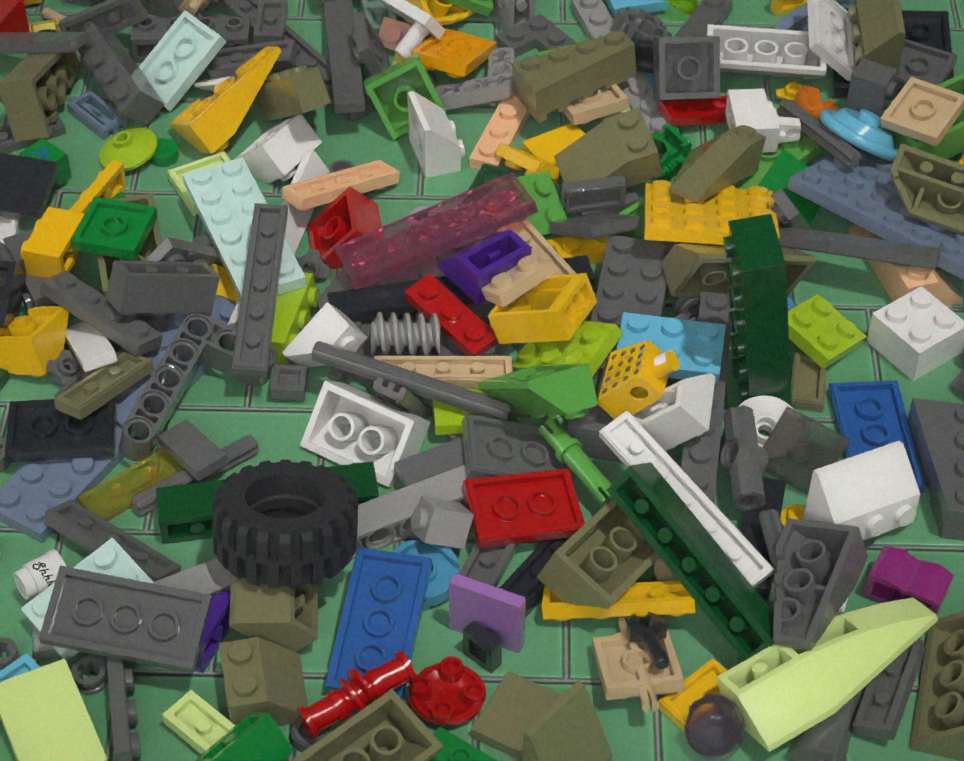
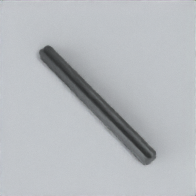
(413, 381)

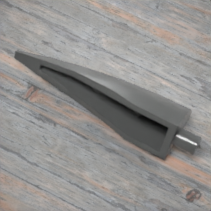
(830, 737)

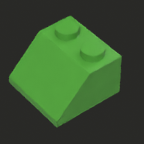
(390, 96)

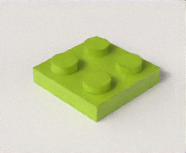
(822, 331)

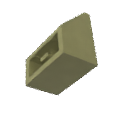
(276, 615)

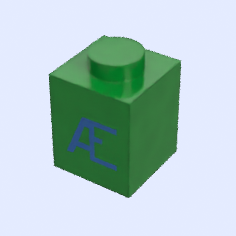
(47, 151)

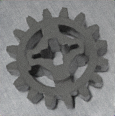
(639, 24)

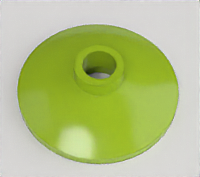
(130, 147)

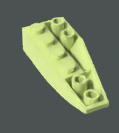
(795, 688)

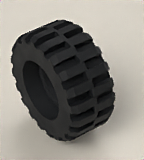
(284, 523)

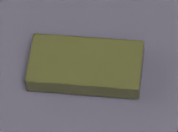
(807, 384)

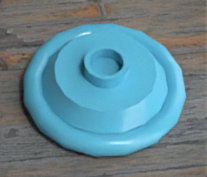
(861, 130)

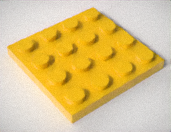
(681, 220)

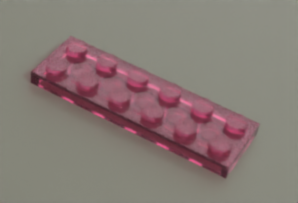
(435, 230)

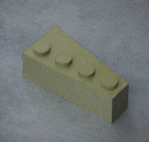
(35, 91)
(292, 93)

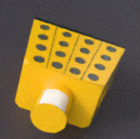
(635, 378)

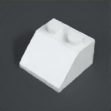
(433, 137)
(280, 149)

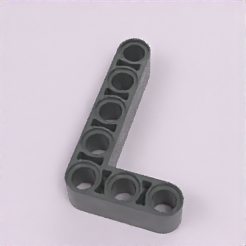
(205, 349)

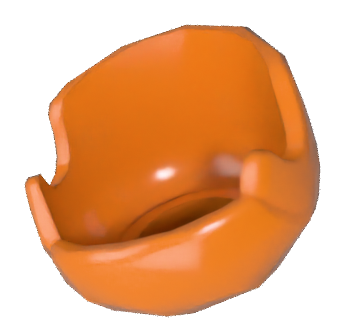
(809, 100)

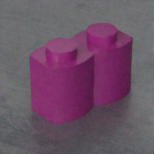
(903, 576)

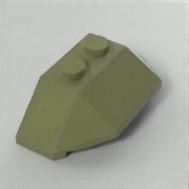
(930, 187)

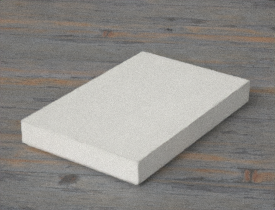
(831, 35)

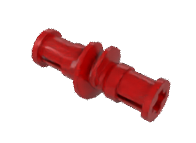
(356, 693)

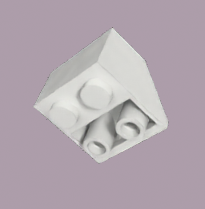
(680, 412)

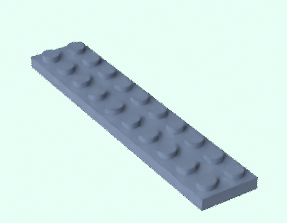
(52, 482)

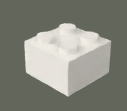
(916, 333)

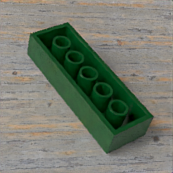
(759, 308)

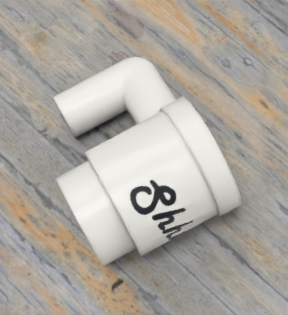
(38, 574)

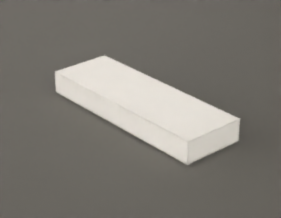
(90, 347)

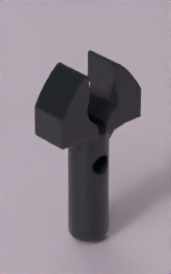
(650, 637)

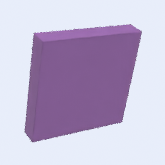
(490, 608)

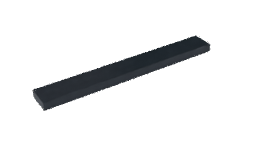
(388, 298)

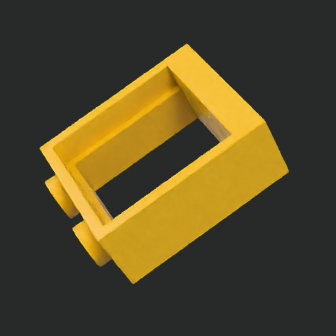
(545, 312)

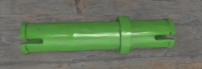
(570, 452)

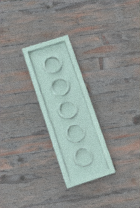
(225, 204)

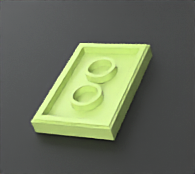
(48, 717)

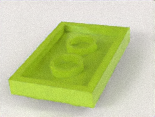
(587, 345)

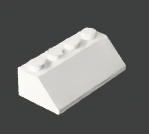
(767, 52)

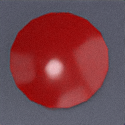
(447, 693)

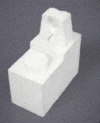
(752, 109)

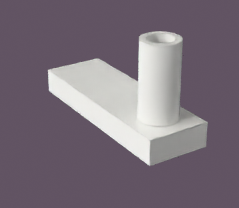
(422, 25)

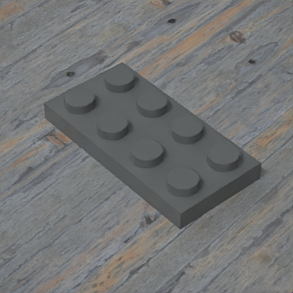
(126, 619)

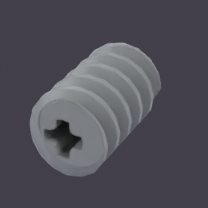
(405, 333)

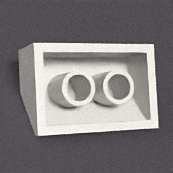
(361, 428)
(865, 491)

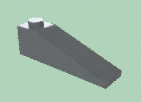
(813, 578)

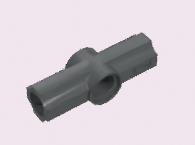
(744, 458)

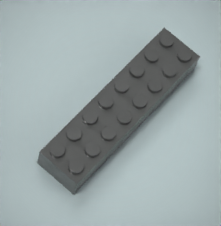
(628, 283)

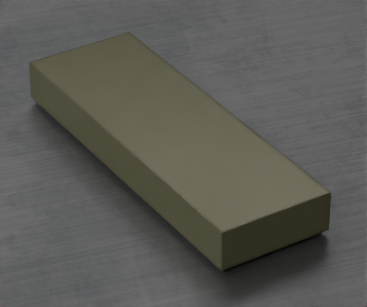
(103, 385)

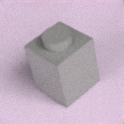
(441, 522)

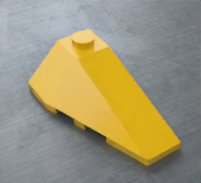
(216, 118)

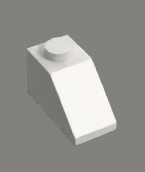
(328, 327)

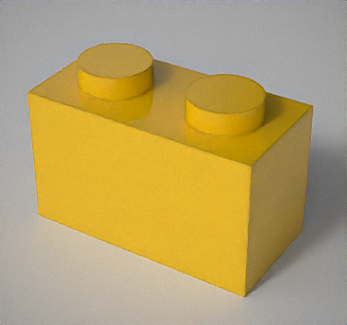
(50, 244)

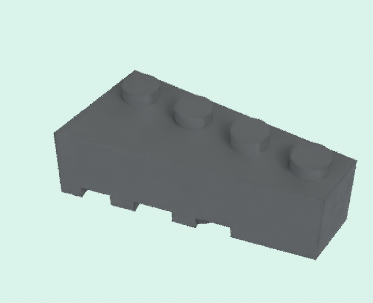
(939, 444)

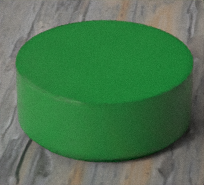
(166, 153)

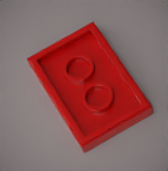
(523, 507)

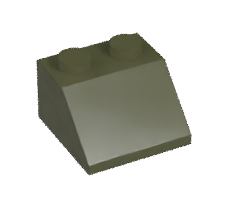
(262, 679)

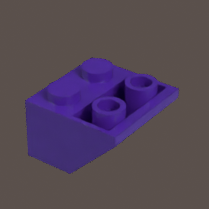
(482, 260)

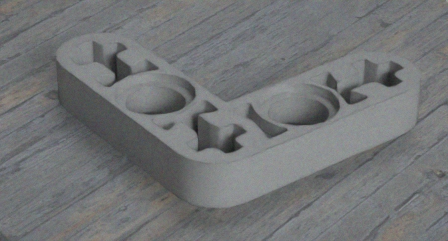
(494, 87)

